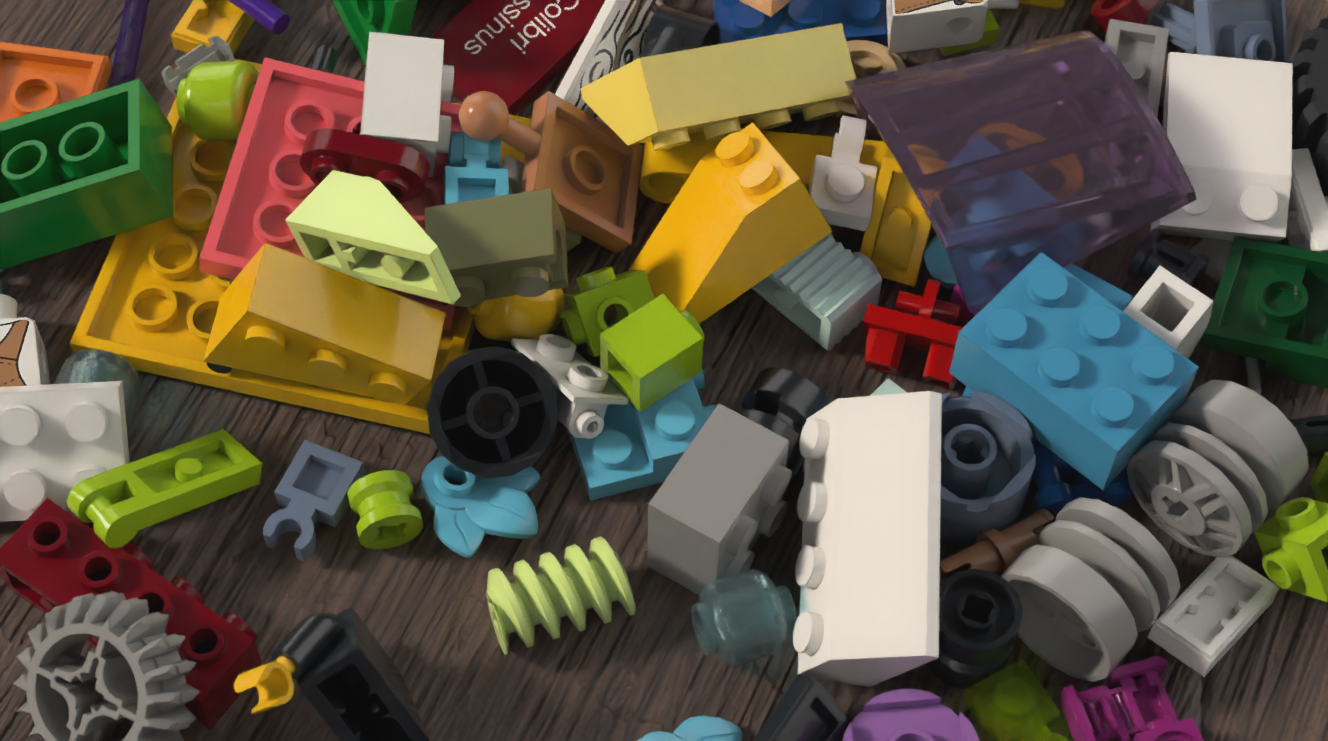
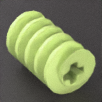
(557, 592)

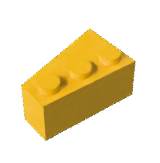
(324, 329)

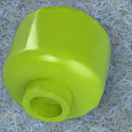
(216, 98)

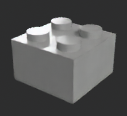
(718, 501)

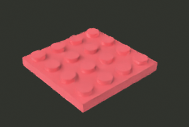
(266, 172)

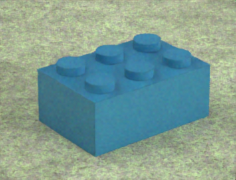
(1073, 368)

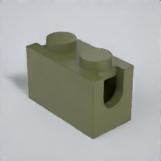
(501, 245)

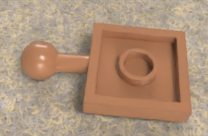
(572, 154)

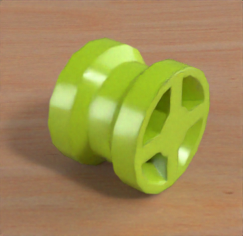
(385, 509)

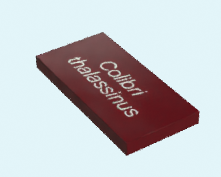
(514, 45)

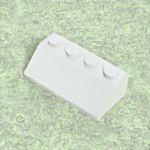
(870, 538)

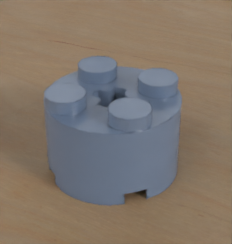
(983, 466)

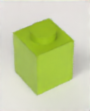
(652, 351)

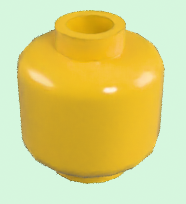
(518, 316)

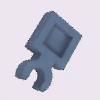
(311, 492)

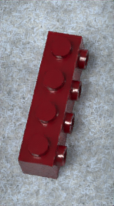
(62, 558)

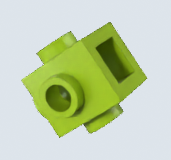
(598, 290)
(1297, 547)

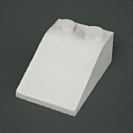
(1234, 143)

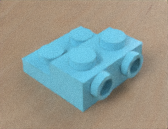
(641, 446)

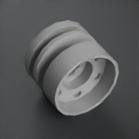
(1218, 468)
(1091, 588)

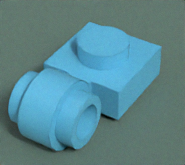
(473, 170)

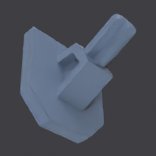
(1228, 28)

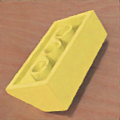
(725, 86)

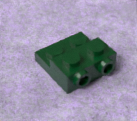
(1274, 310)

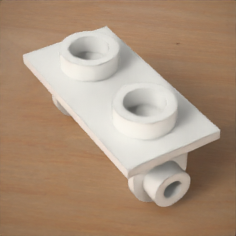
(579, 386)

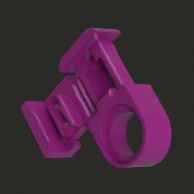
(1127, 707)

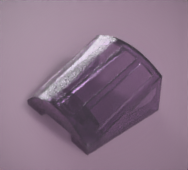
(1025, 154)

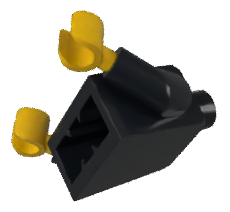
(342, 676)

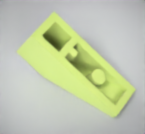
(368, 234)

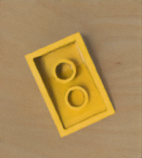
(730, 226)

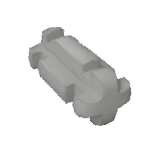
(216, 52)

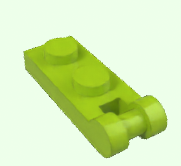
(163, 486)

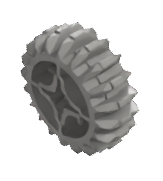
(128, 675)

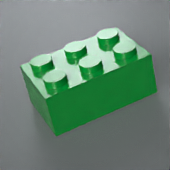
(83, 172)

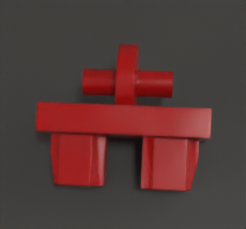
(892, 330)

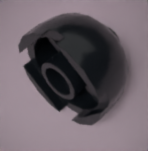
(492, 412)

